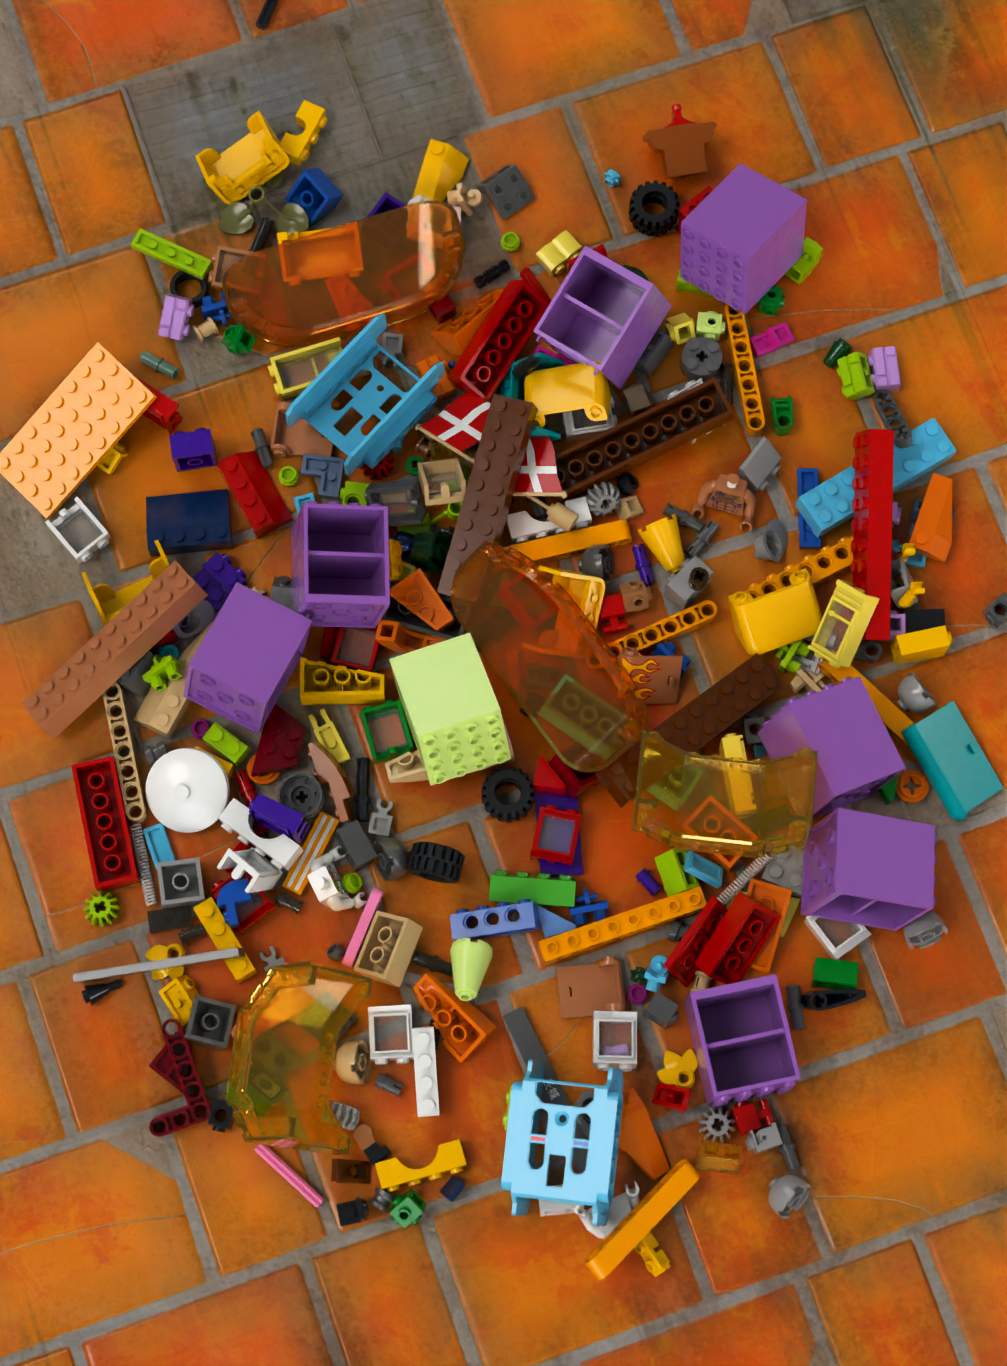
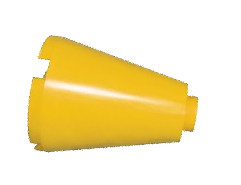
(665, 543)

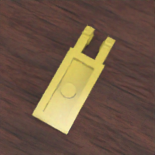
(329, 737)

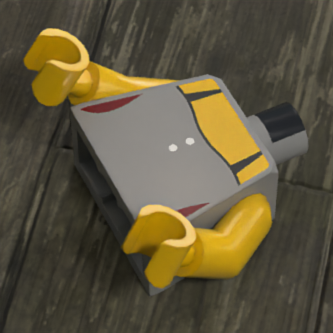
(903, 588)

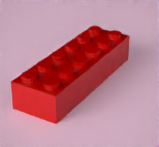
(498, 340)
(105, 824)

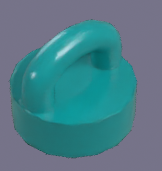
(168, 649)

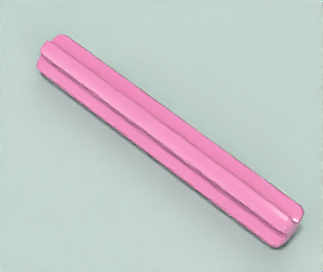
(289, 1174)

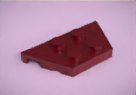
(279, 743)

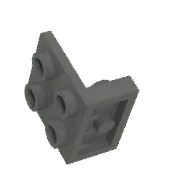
(507, 190)

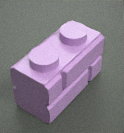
(176, 317)
(884, 368)

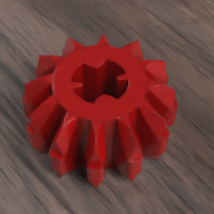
(382, 468)

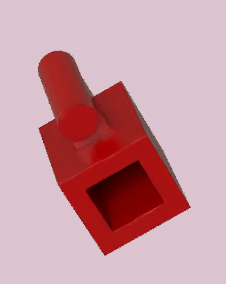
(612, 611)
(748, 1118)

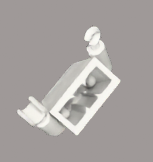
(619, 1209)

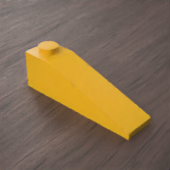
(440, 171)

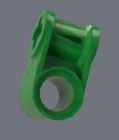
(781, 411)

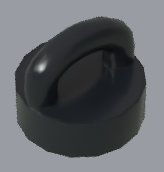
(627, 483)

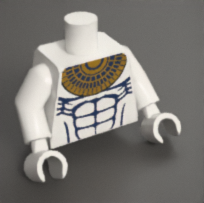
(328, 884)

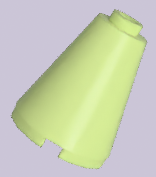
(469, 966)

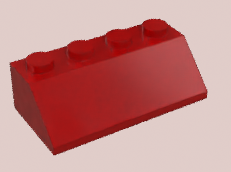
(254, 492)
(737, 940)

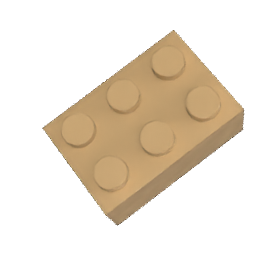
(388, 948)

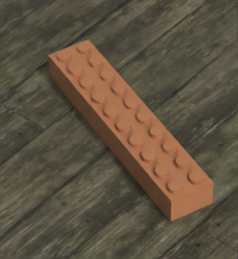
(114, 649)

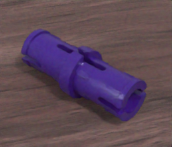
(643, 565)

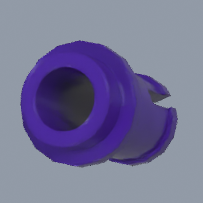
(648, 881)

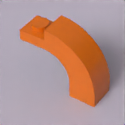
(401, 640)

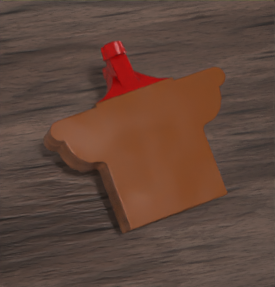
(681, 145)

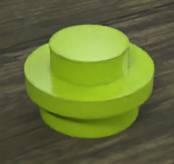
(510, 241)
(288, 476)
(352, 882)

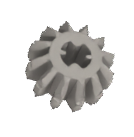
(603, 498)
(346, 1115)
(710, 1121)

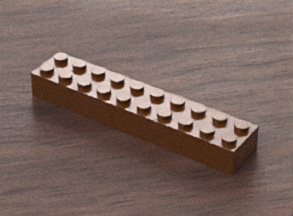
(641, 439)
(490, 482)
(698, 722)

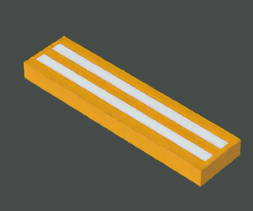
(312, 848)

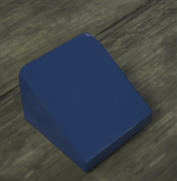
(452, 1188)

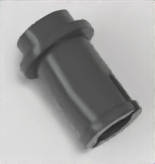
(388, 1084)

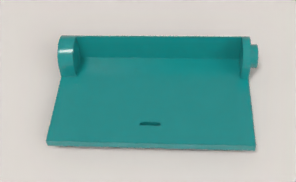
(952, 760)

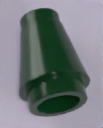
(838, 350)

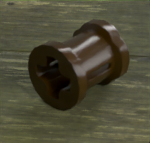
(695, 584)

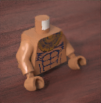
(727, 495)

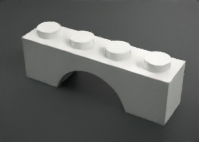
(524, 527)
(280, 849)
(425, 1071)

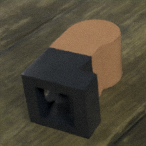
(364, 1138)

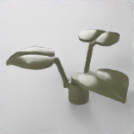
(237, 217)

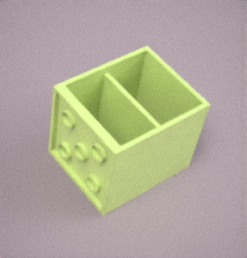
(450, 709)

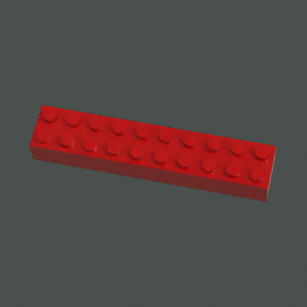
(873, 524)

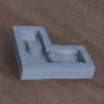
(328, 469)

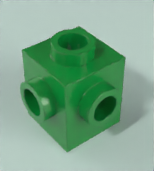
(771, 301)
(238, 339)
(407, 1208)

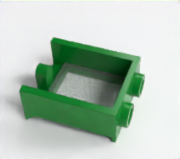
(386, 731)

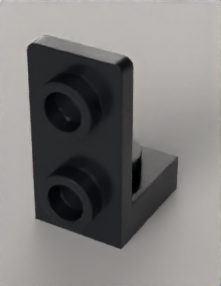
(352, 1212)

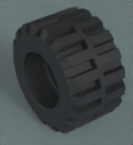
(654, 194)
(502, 777)
(436, 862)

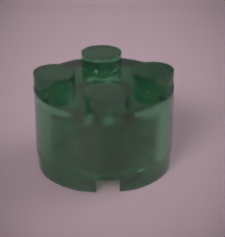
(430, 550)

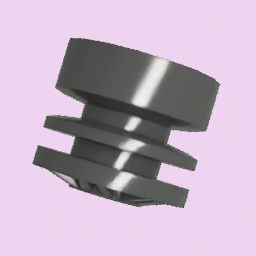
(299, 784)

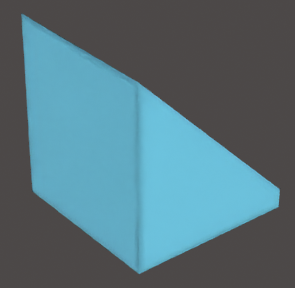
(758, 751)

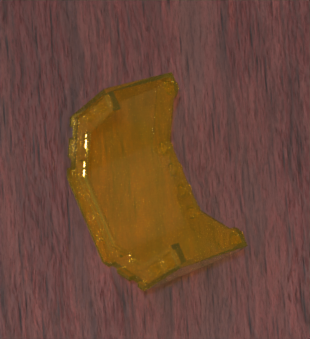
(723, 802)
(288, 1056)

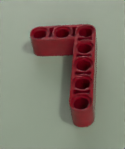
(185, 1081)

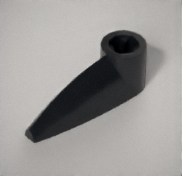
(831, 998)

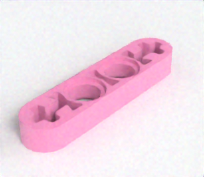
(363, 927)

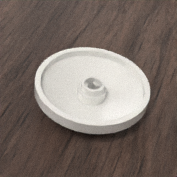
(187, 790)

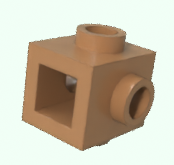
(635, 596)

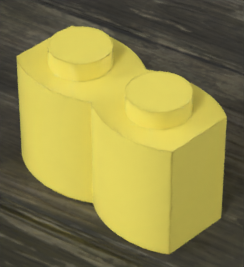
(555, 254)

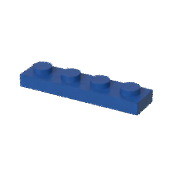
(806, 480)

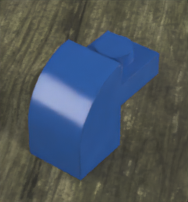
(230, 897)

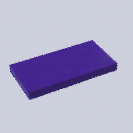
(562, 803)

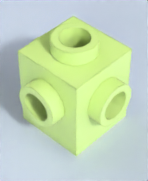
(709, 325)

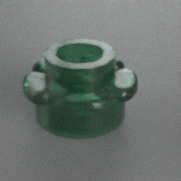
(638, 975)

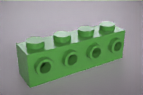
(539, 889)

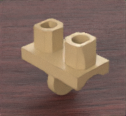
(464, 198)
(808, 681)

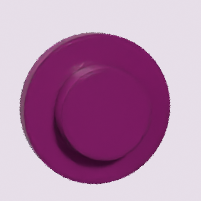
(200, 728)
(637, 994)

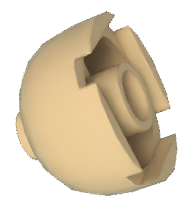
(352, 1062)

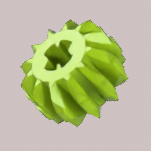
(102, 915)

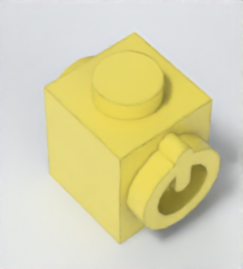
(680, 328)

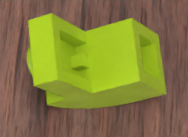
(807, 262)

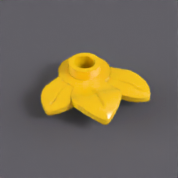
(162, 952)
(676, 1067)

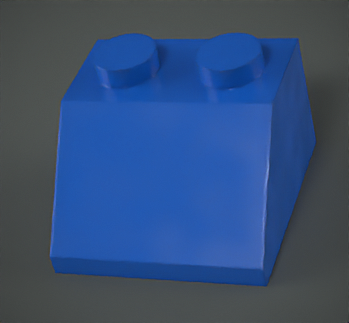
(314, 194)

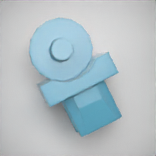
(656, 973)

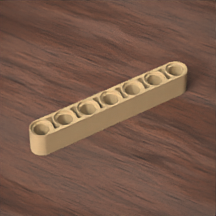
(129, 761)

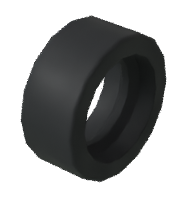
(181, 276)

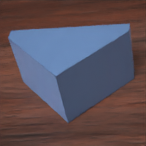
(553, 924)

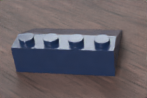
(189, 522)

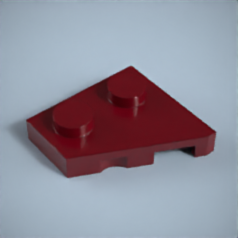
(164, 1066)

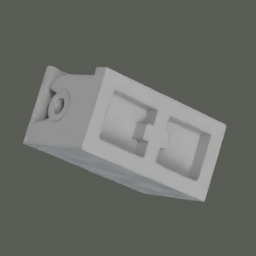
(763, 1140)

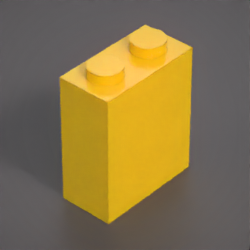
(920, 645)

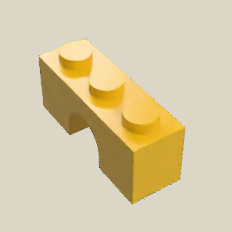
(310, 118)

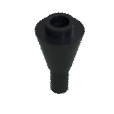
(96, 992)

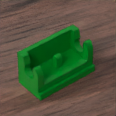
(834, 974)

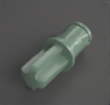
(158, 364)

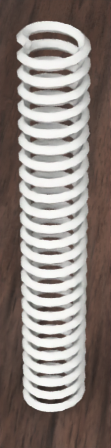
(144, 867)
(744, 882)

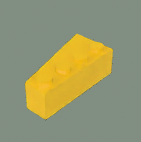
(339, 685)

